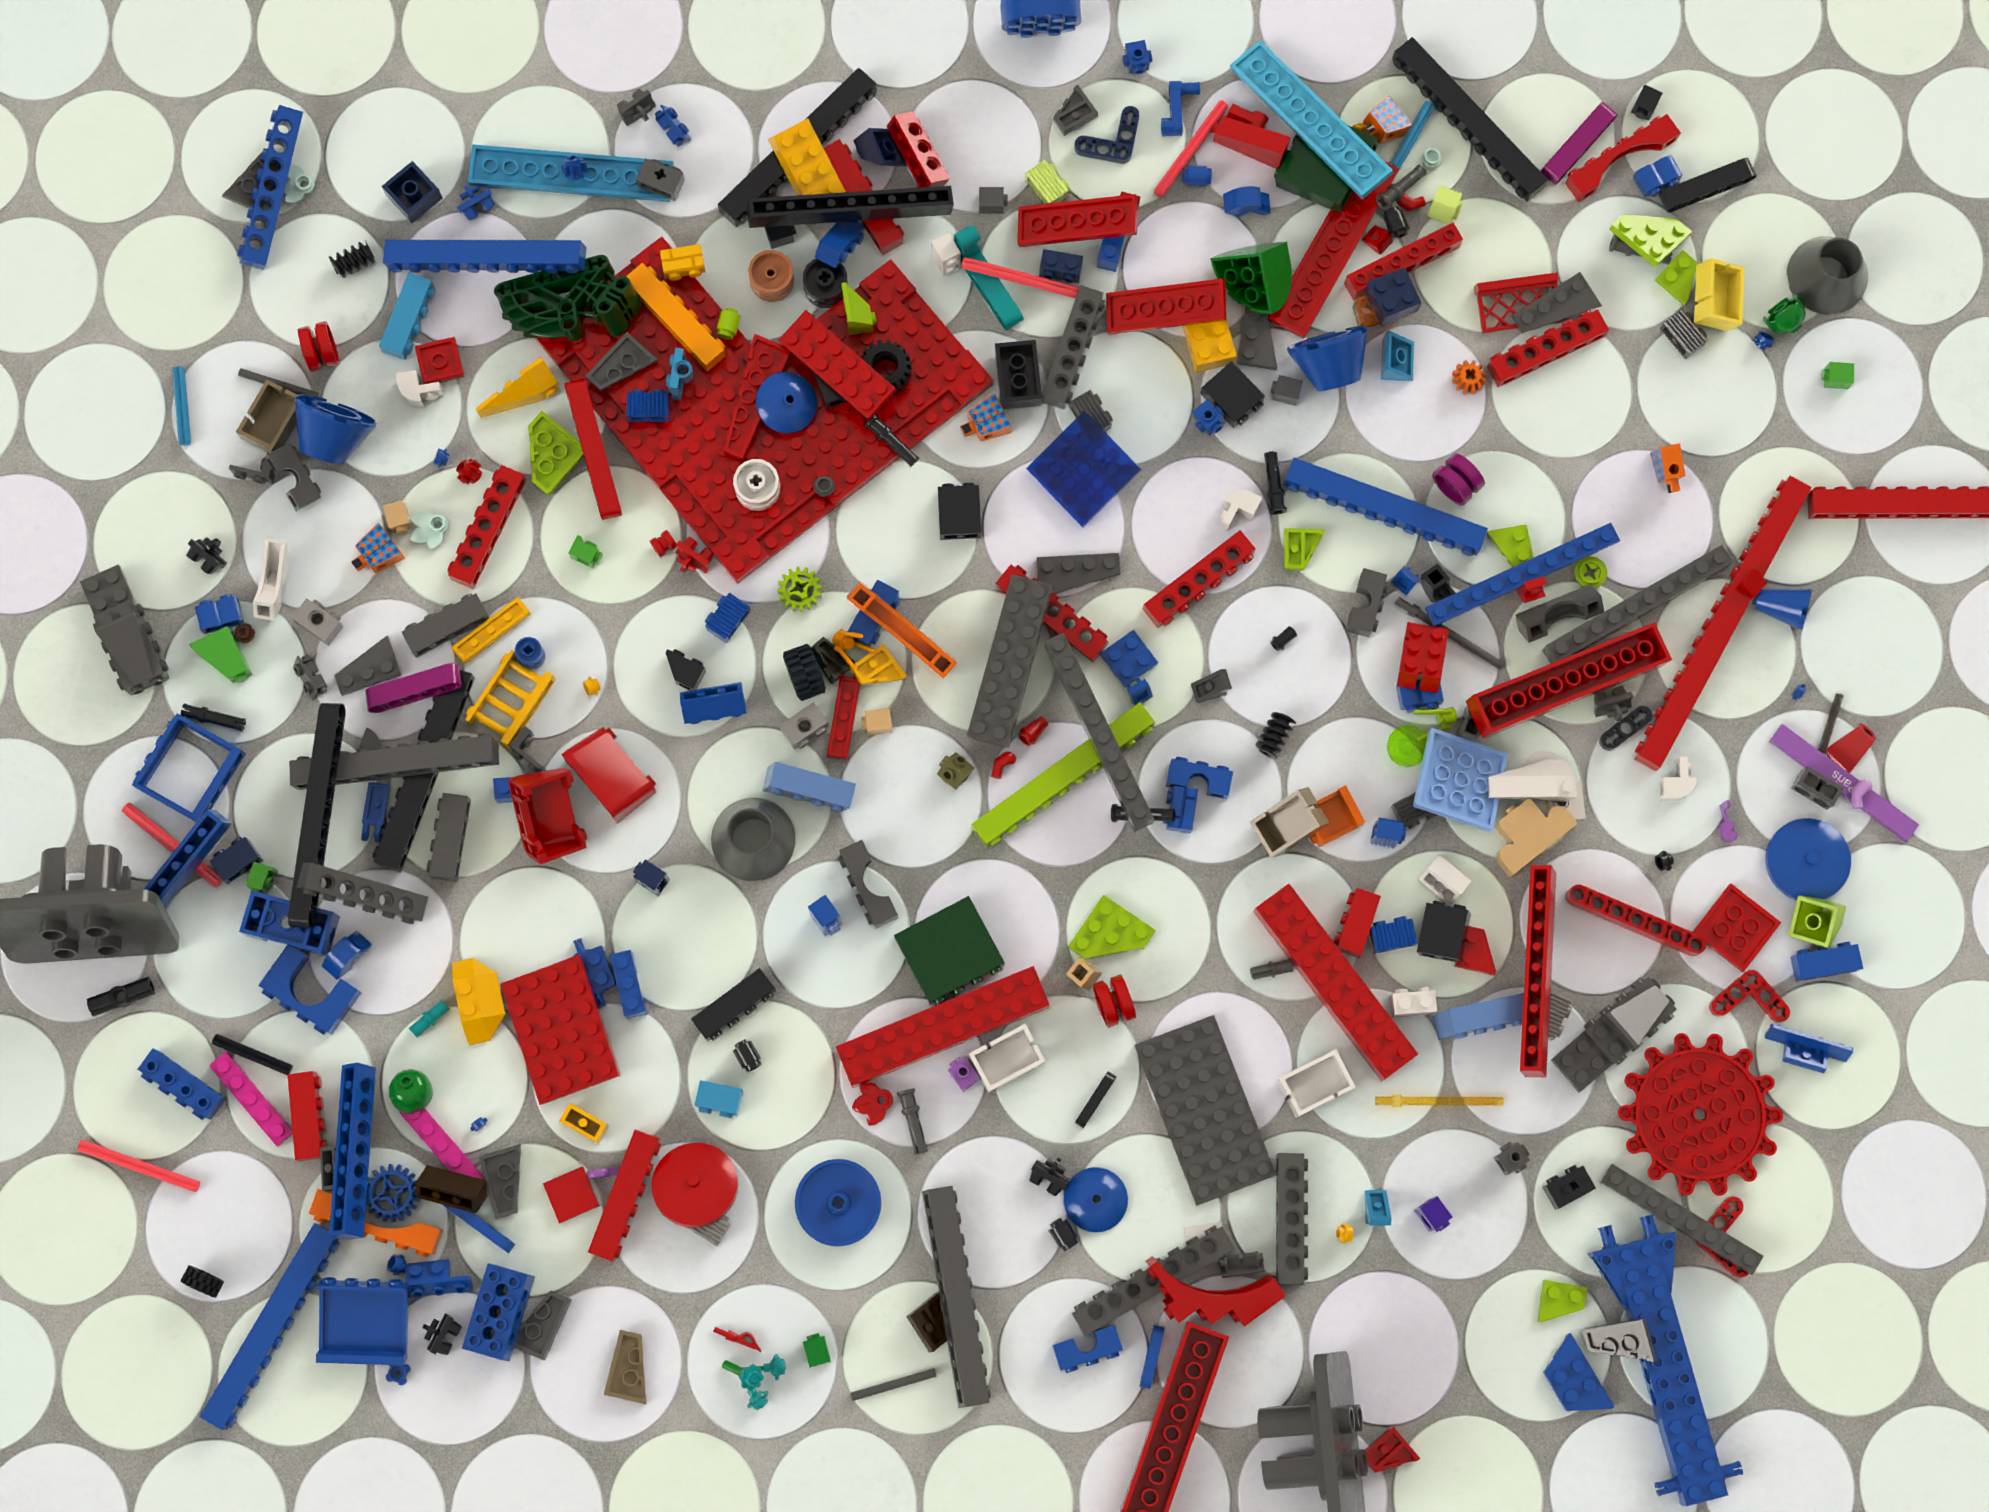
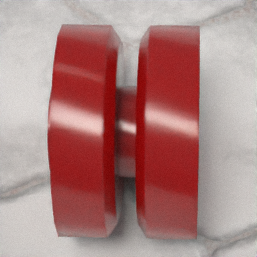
(318, 346)
(1116, 1000)

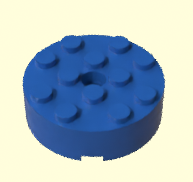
(1039, 16)

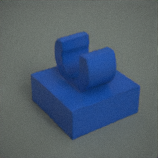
(1405, 580)
(1139, 692)

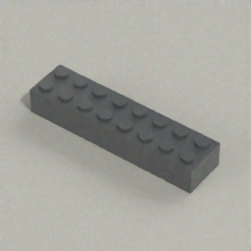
(1010, 661)

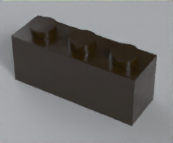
(451, 1189)

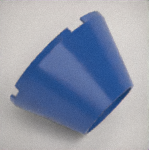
(1331, 358)
(330, 430)

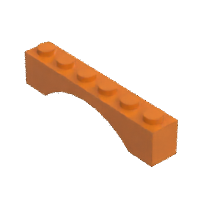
(901, 629)
(418, 1236)

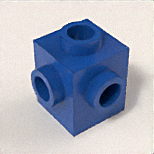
(1137, 57)
(1208, 418)

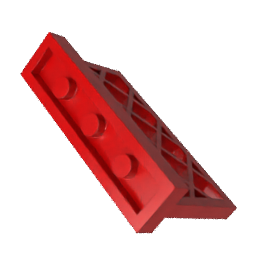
(1510, 286)

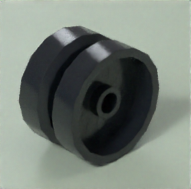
(820, 293)

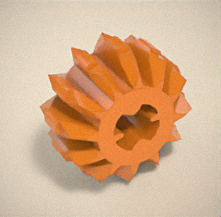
(1471, 384)

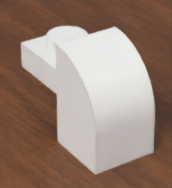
(413, 391)
(1240, 502)
(1681, 785)

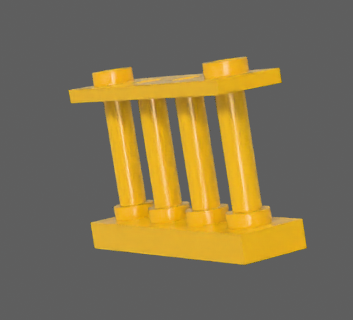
(519, 717)

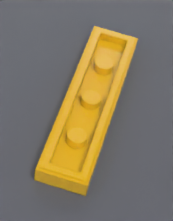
(491, 630)

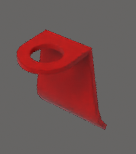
(1851, 747)

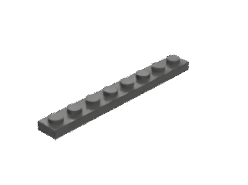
(1682, 1219)

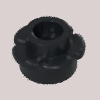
(1664, 861)

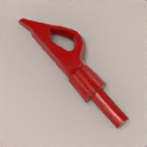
(731, 1336)

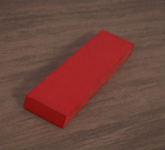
(843, 718)

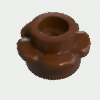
(250, 633)

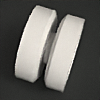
(756, 472)

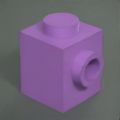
(963, 1073)

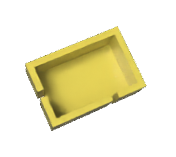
(1719, 295)

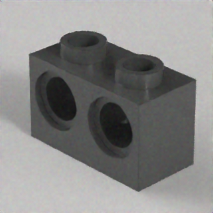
(1817, 788)

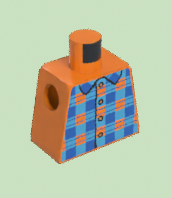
(1386, 121)
(987, 420)
(1668, 459)
(377, 550)

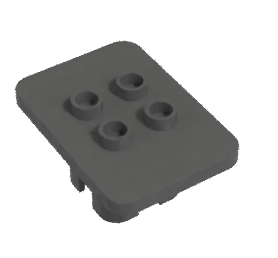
(85, 916)
(1334, 1424)

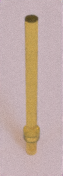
(1397, 1101)

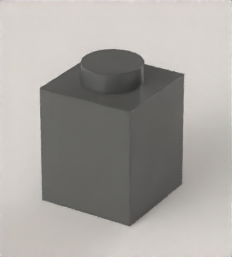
(992, 200)
(1286, 390)

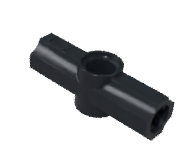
(108, 1000)

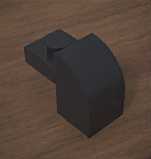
(1436, 584)

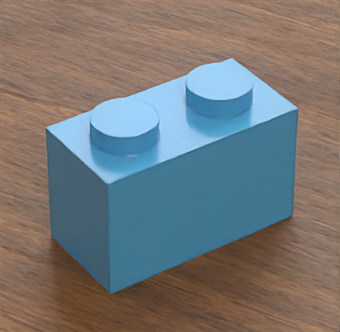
(718, 1098)

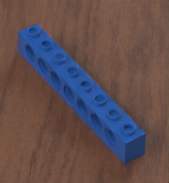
(291, 119)
(352, 1151)

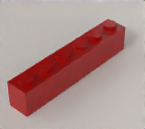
(883, 231)
(623, 1195)

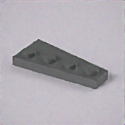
(1562, 302)

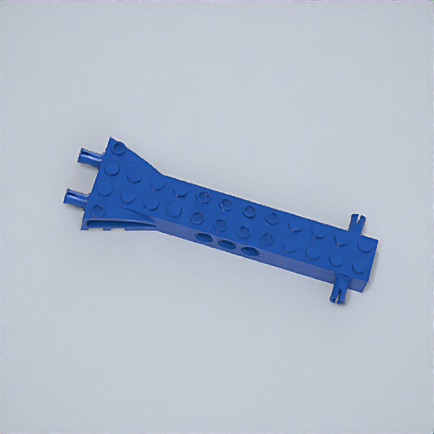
(1642, 1282)

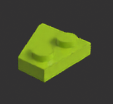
(1678, 277)
(1513, 543)
(1299, 547)
(1560, 1299)

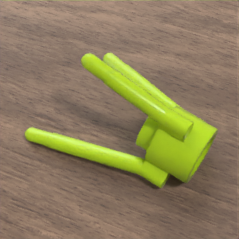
(1444, 716)

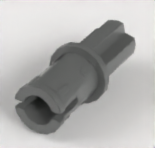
(1271, 969)

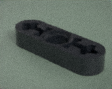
(1610, 732)
(1095, 1099)

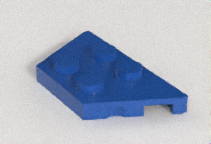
(1575, 1380)

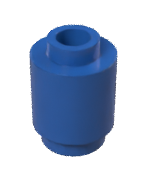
(1197, 175)

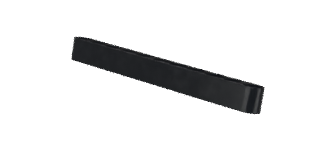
(317, 808)

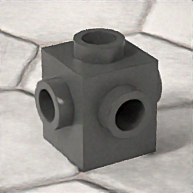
(1505, 1159)

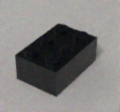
(1018, 374)

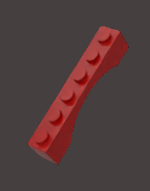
(1655, 137)

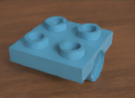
(677, 377)

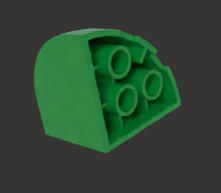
(1256, 275)

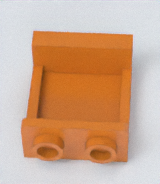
(1341, 814)

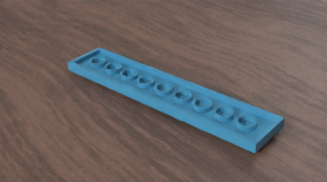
(543, 172)

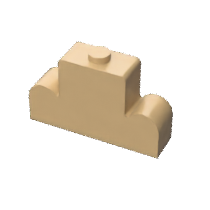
(1529, 833)

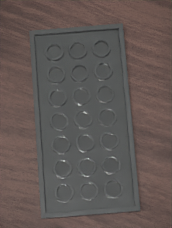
(1205, 1110)

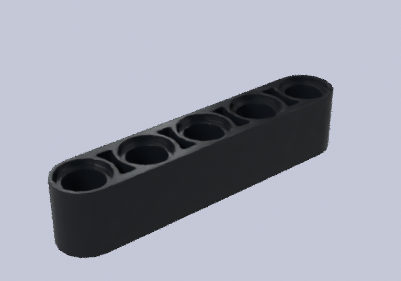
(1707, 185)

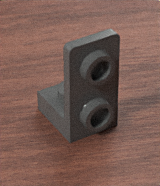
(262, 477)
(521, 741)

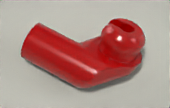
(1411, 204)
(1001, 761)

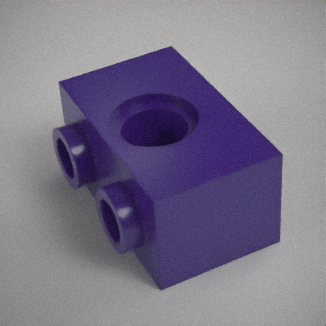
(1434, 1214)

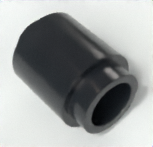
(1396, 222)
(747, 1055)
(1063, 1234)

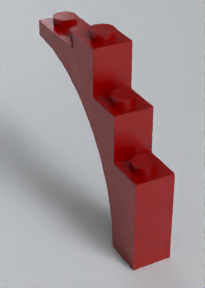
(1241, 1303)

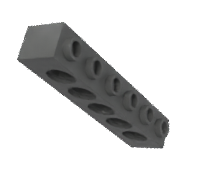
(1085, 298)
(310, 884)
(1284, 1163)

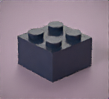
(412, 192)
(1392, 296)

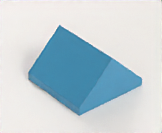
(1397, 358)

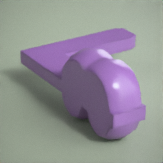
(1726, 827)
(604, 1172)

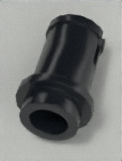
(1283, 638)

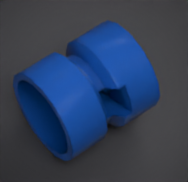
(529, 653)

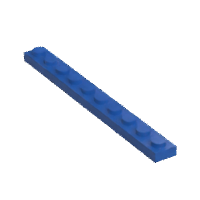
(1516, 576)

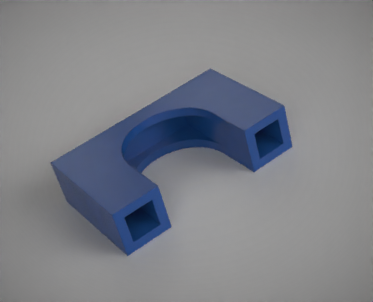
(280, 984)

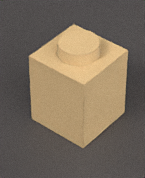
(397, 517)
(877, 721)
(1084, 973)

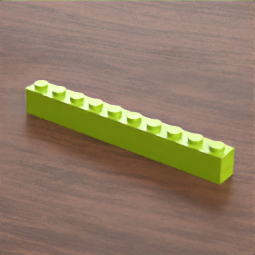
(1057, 779)

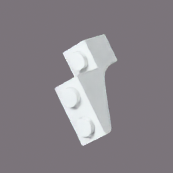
(272, 578)

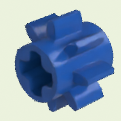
(574, 167)

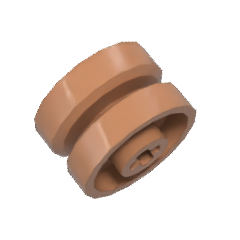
(771, 275)

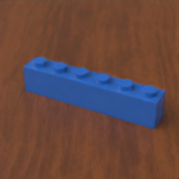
(188, 855)

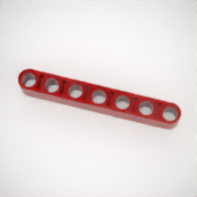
(593, 449)
(1646, 920)

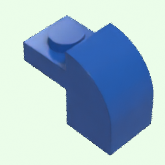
(1246, 200)
(345, 953)

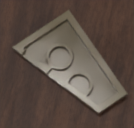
(626, 1370)

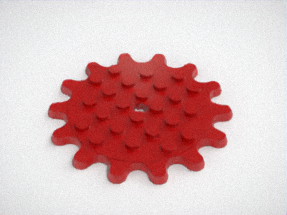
(1732, 1108)

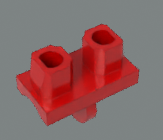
(691, 559)

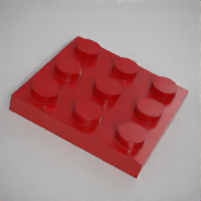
(1736, 927)

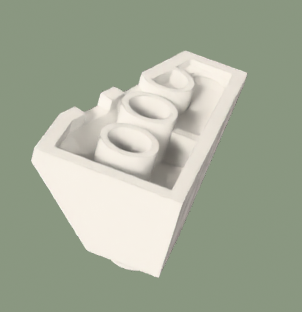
(1538, 781)

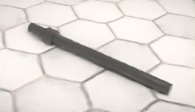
(1414, 611)

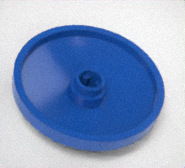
(1808, 859)
(838, 1202)

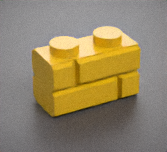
(682, 262)
(584, 1123)

